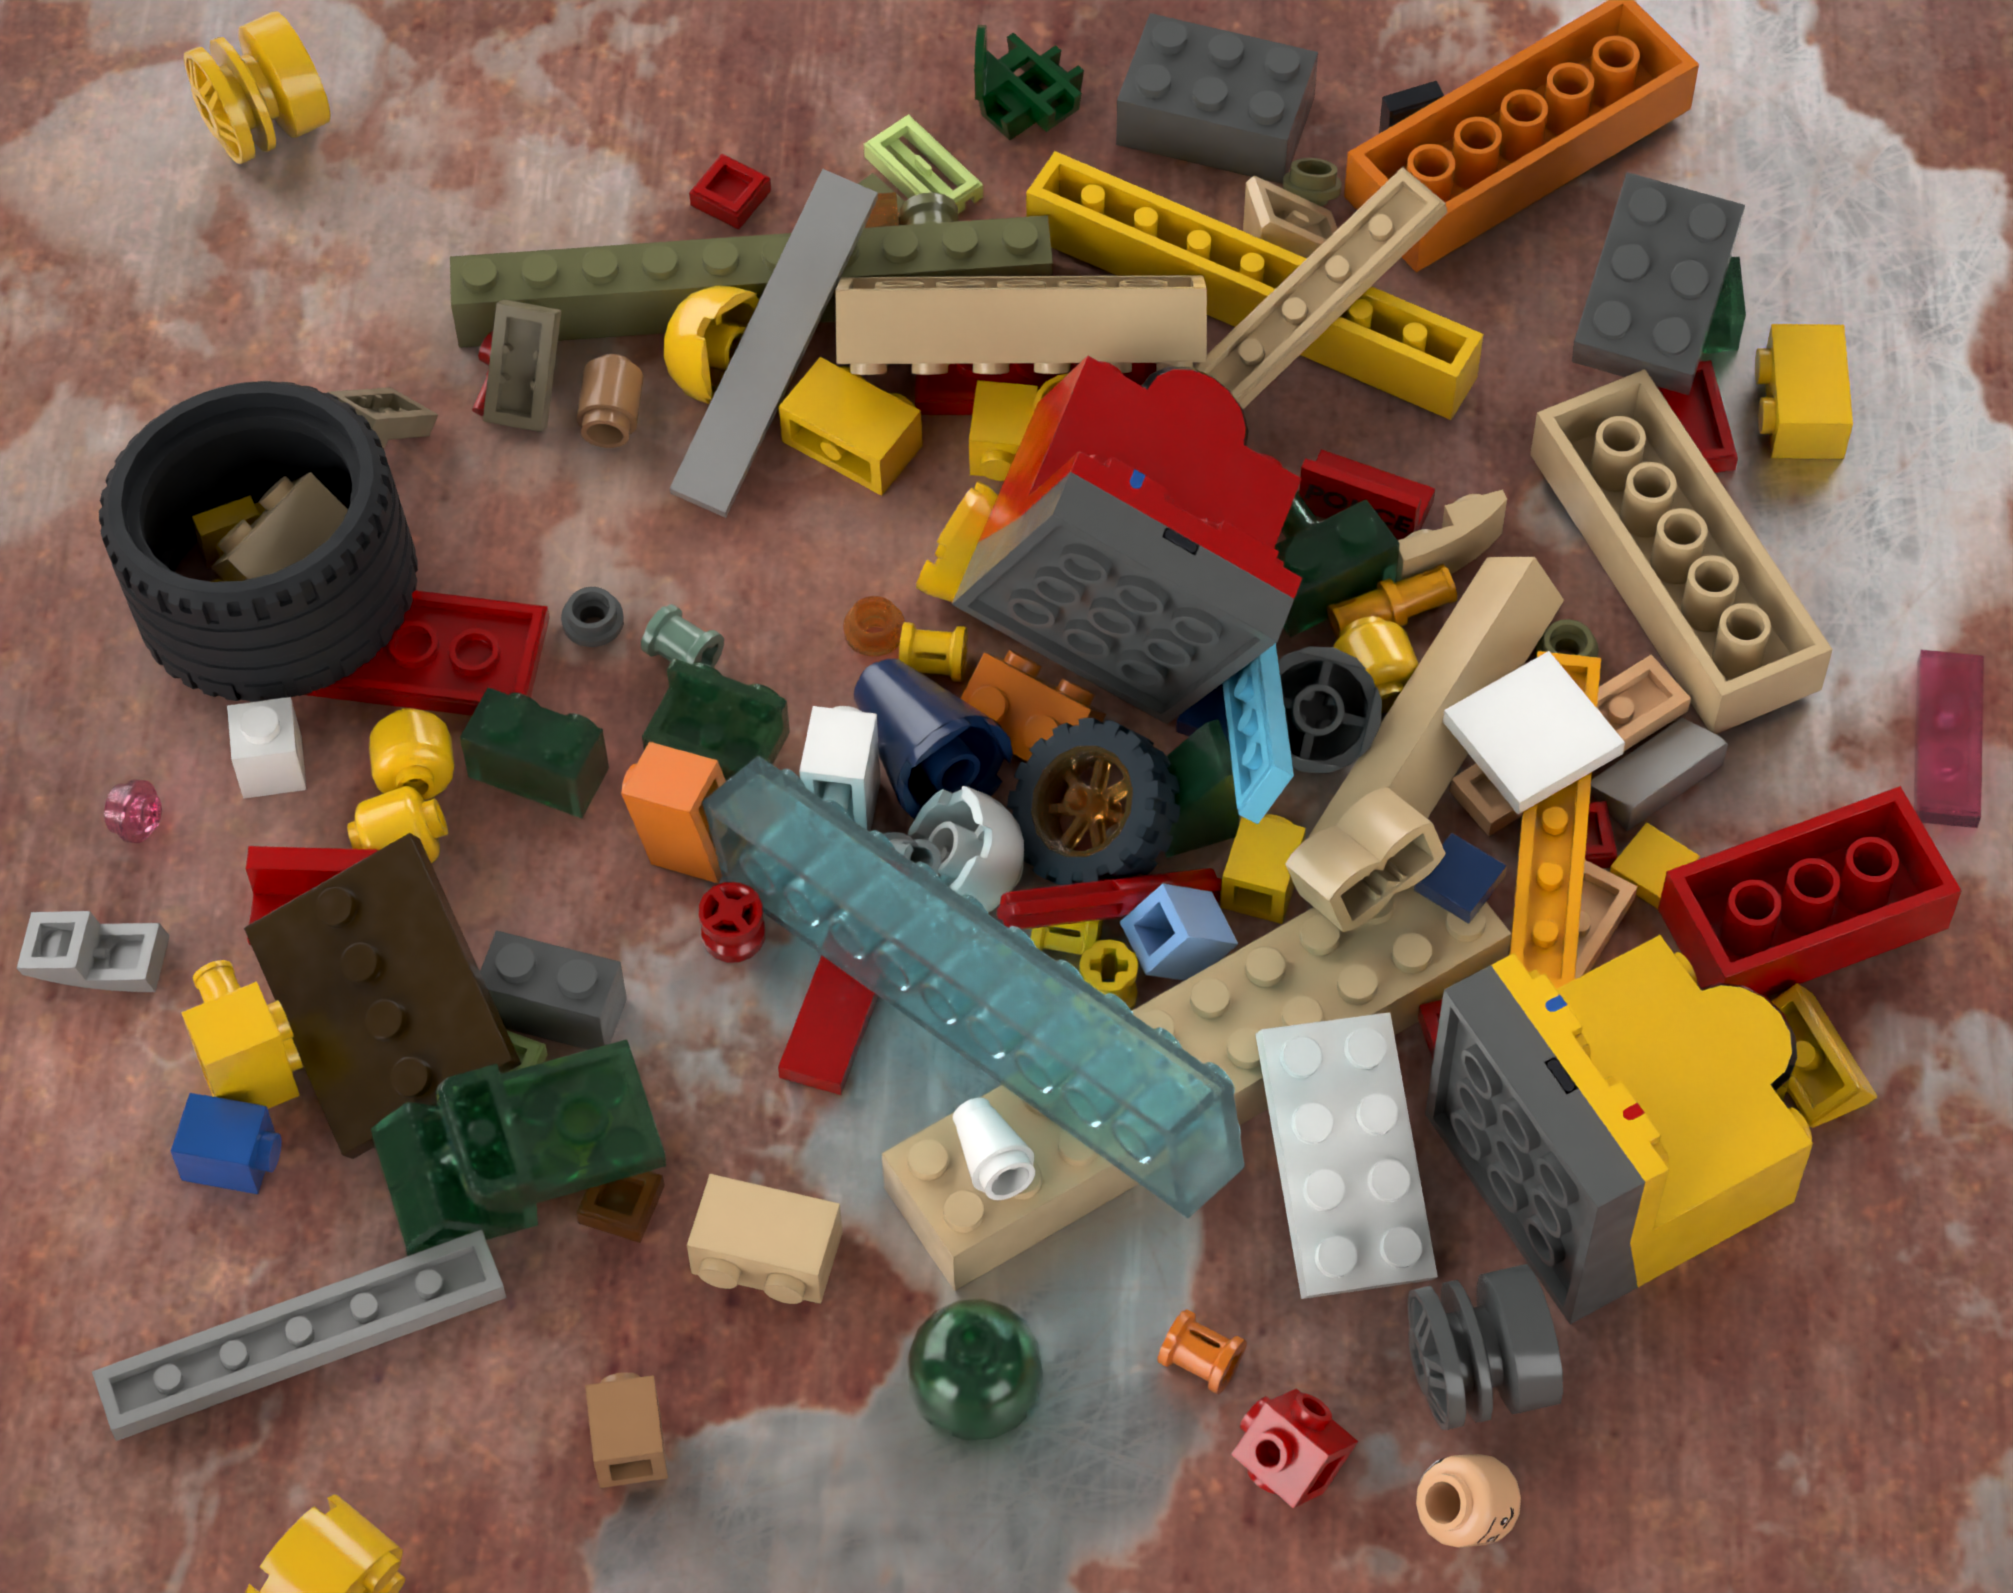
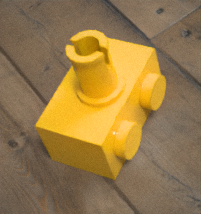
(241, 1039)

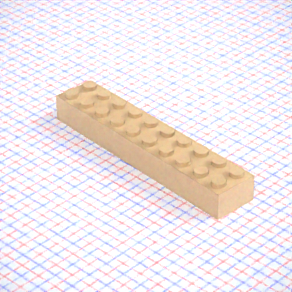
(1282, 979)

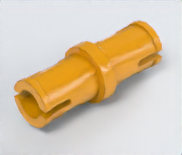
(1396, 600)

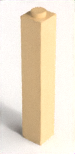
(1479, 643)

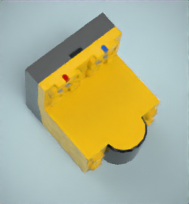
(1617, 1115)

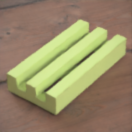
(904, 178)

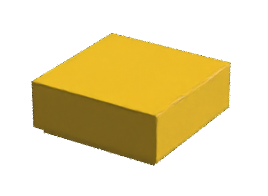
(1648, 859)

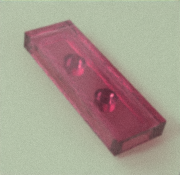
(1949, 738)

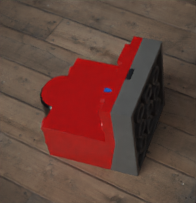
(1138, 537)

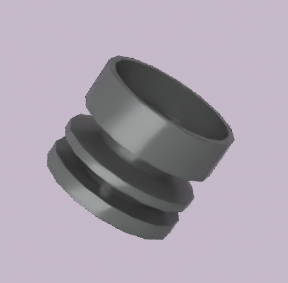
(1498, 1344)

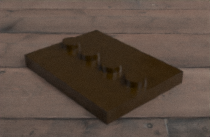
(379, 990)

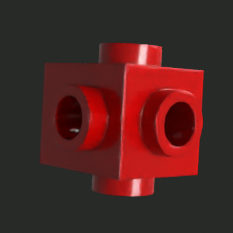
(1292, 1446)

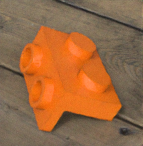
(1025, 703)

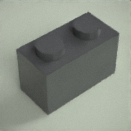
(554, 990)

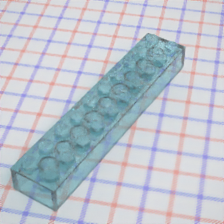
(980, 986)

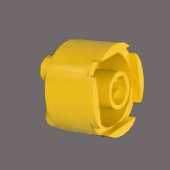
(333, 1555)

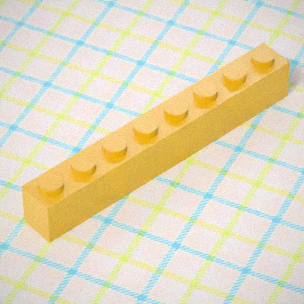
(1144, 234)

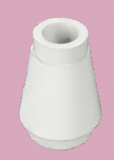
(993, 1151)

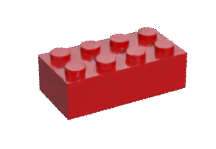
(1811, 897)

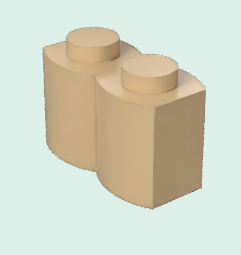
(1365, 858)

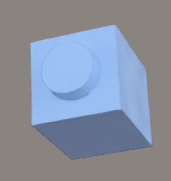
(1178, 932)

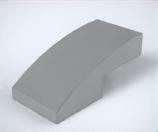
(87, 954)

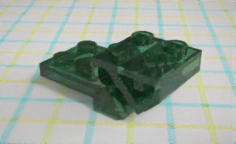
(514, 1143)

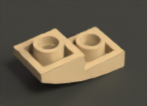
(1466, 532)

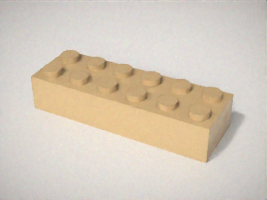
(1019, 321)
(1680, 552)

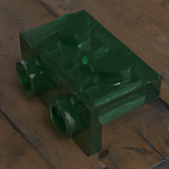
(718, 717)

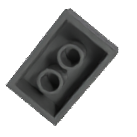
(1216, 98)
(1657, 282)

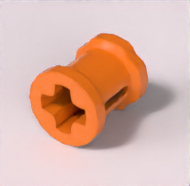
(1202, 1351)

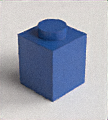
(225, 1143)

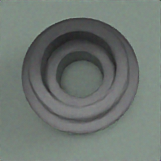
(591, 603)

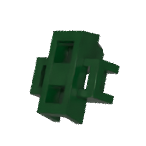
(1021, 96)

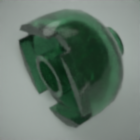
(975, 1369)

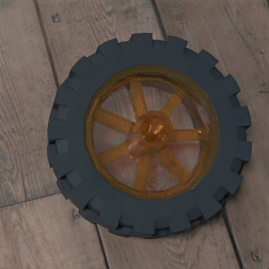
(1046, 783)

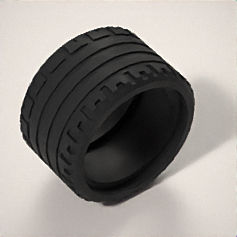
(279, 629)

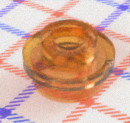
(873, 612)

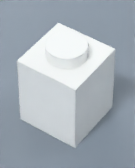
(266, 747)

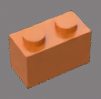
(668, 812)

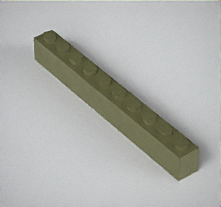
(641, 284)

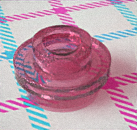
(133, 810)

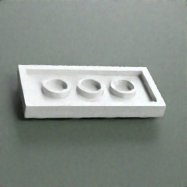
(1346, 1155)

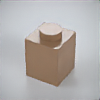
(626, 1430)

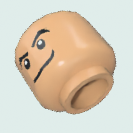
(1468, 1500)

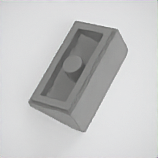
(1658, 772)

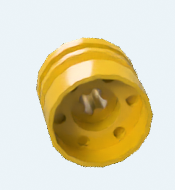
(265, 83)

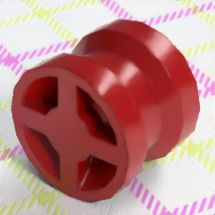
(732, 905)

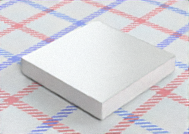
(1533, 732)

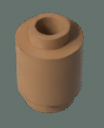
(609, 400)

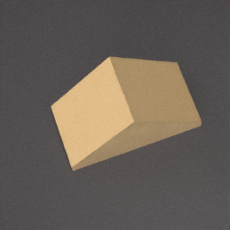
(1285, 218)

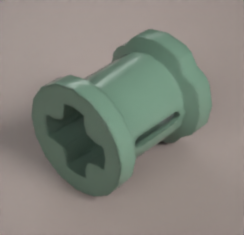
(679, 639)

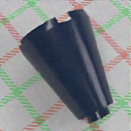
(929, 735)

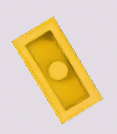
(1825, 1074)

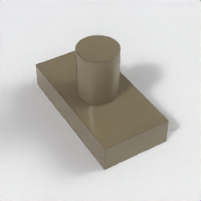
(522, 365)
(390, 413)

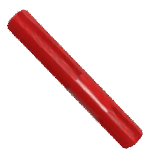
(1094, 899)

